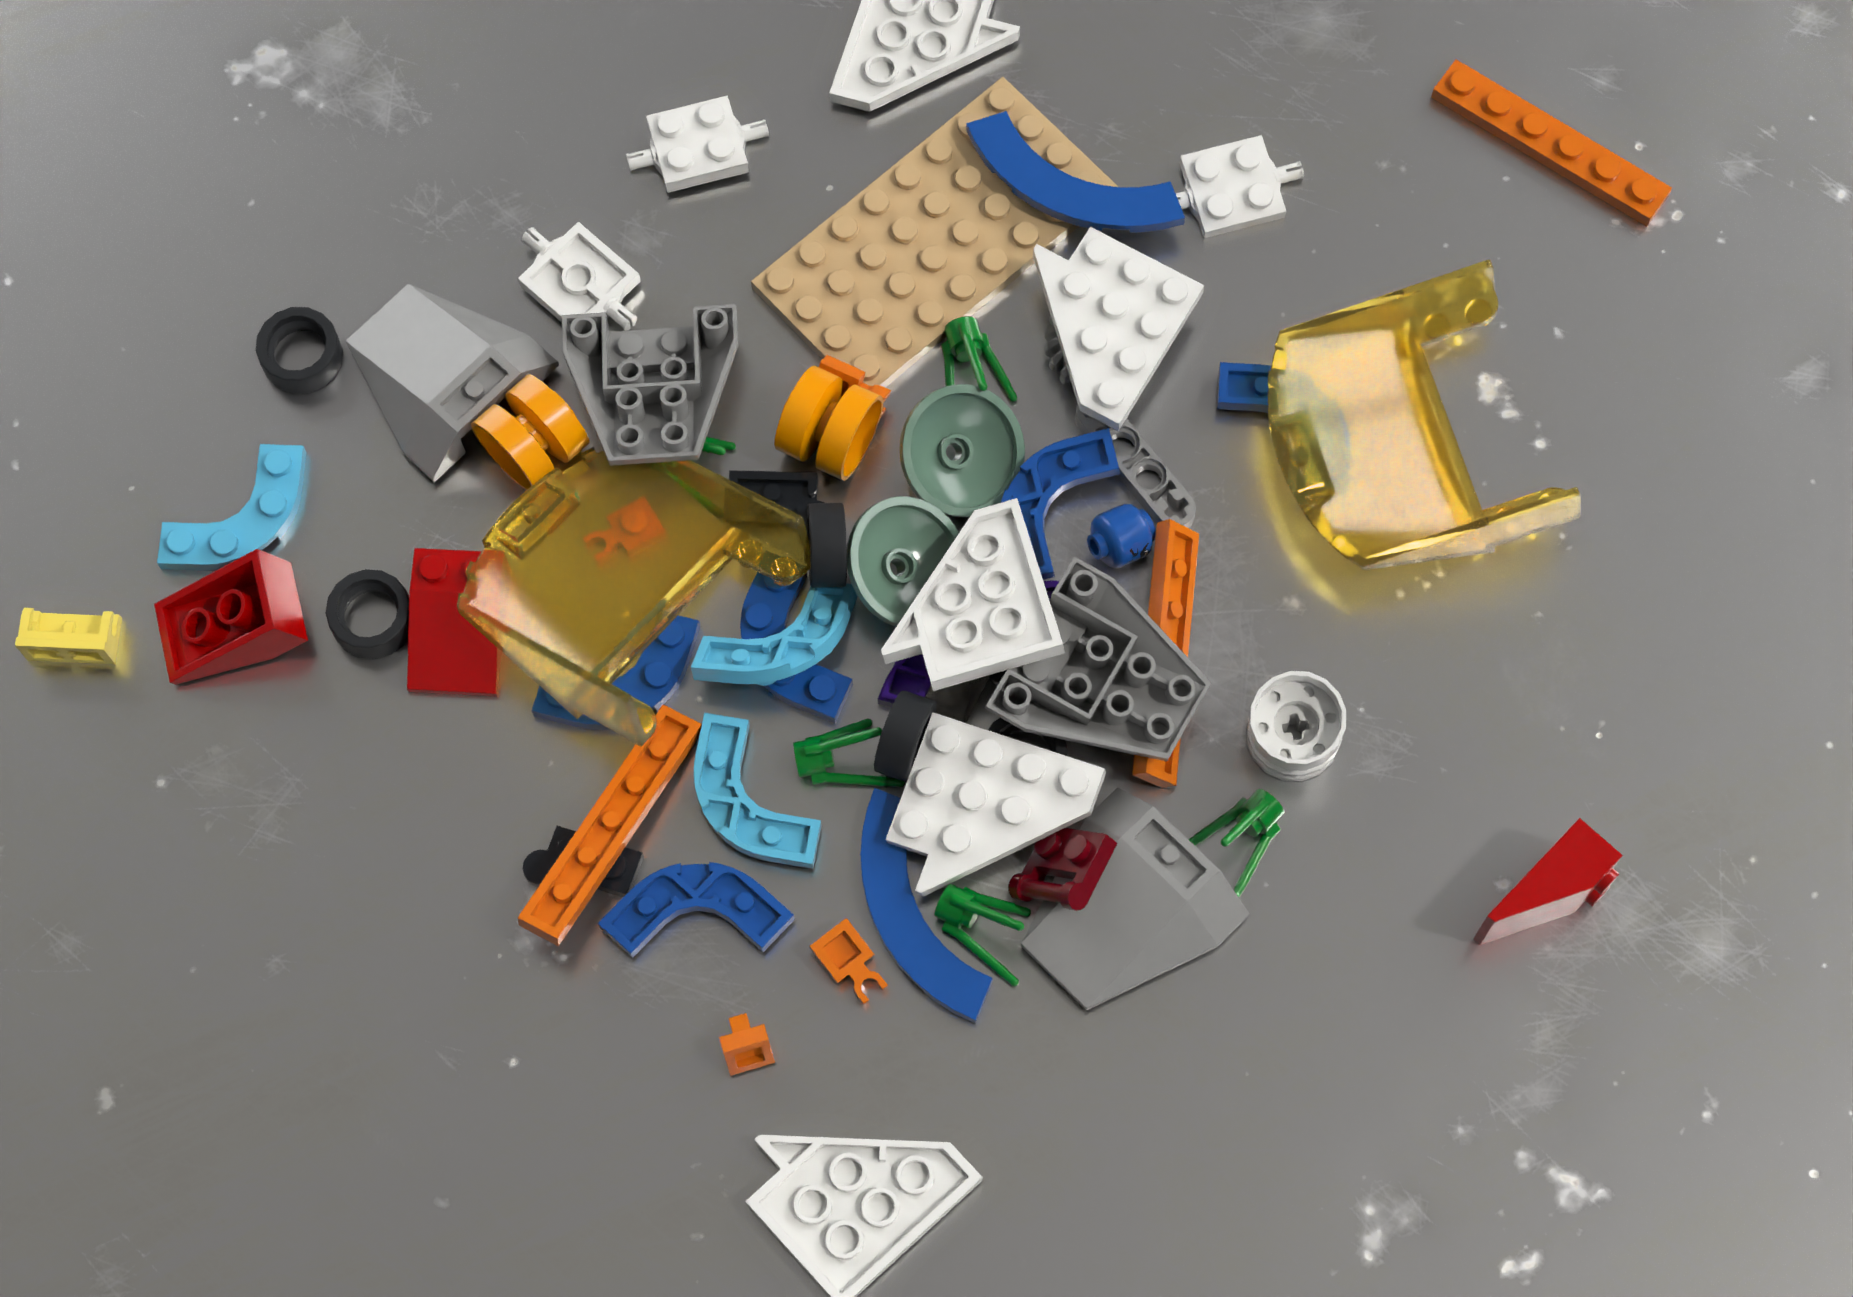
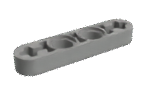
(1141, 459)

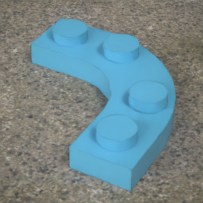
(258, 523)
(781, 654)
(733, 813)

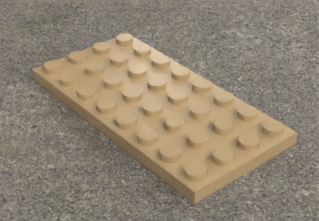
(920, 245)

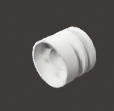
(1314, 710)

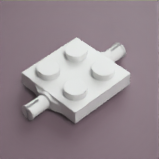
(697, 144)
(1234, 186)
(578, 276)

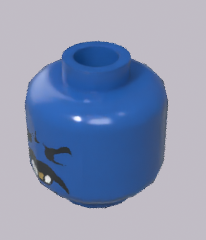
(1121, 535)

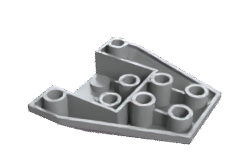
(439, 371)
(651, 388)
(1116, 682)
(1147, 913)

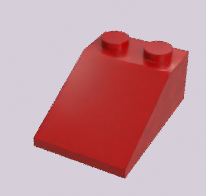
(231, 618)
(443, 647)
(1568, 875)

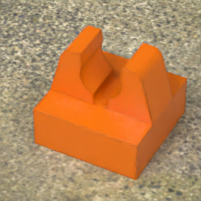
(746, 1046)

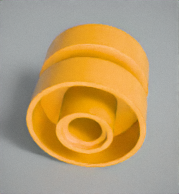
(821, 420)
(540, 424)

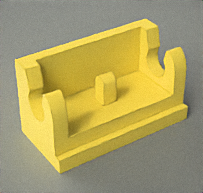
(69, 637)

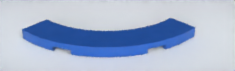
(1067, 196)
(902, 925)

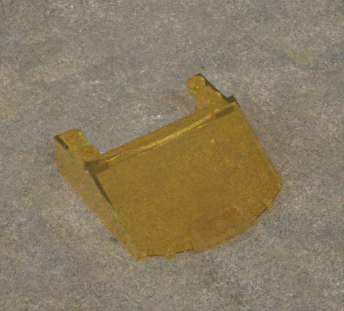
(1372, 440)
(606, 561)

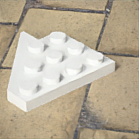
(911, 44)
(1113, 319)
(980, 605)
(985, 798)
(856, 1202)

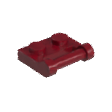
(1067, 855)

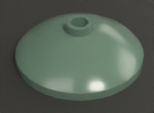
(985, 443)
(898, 532)

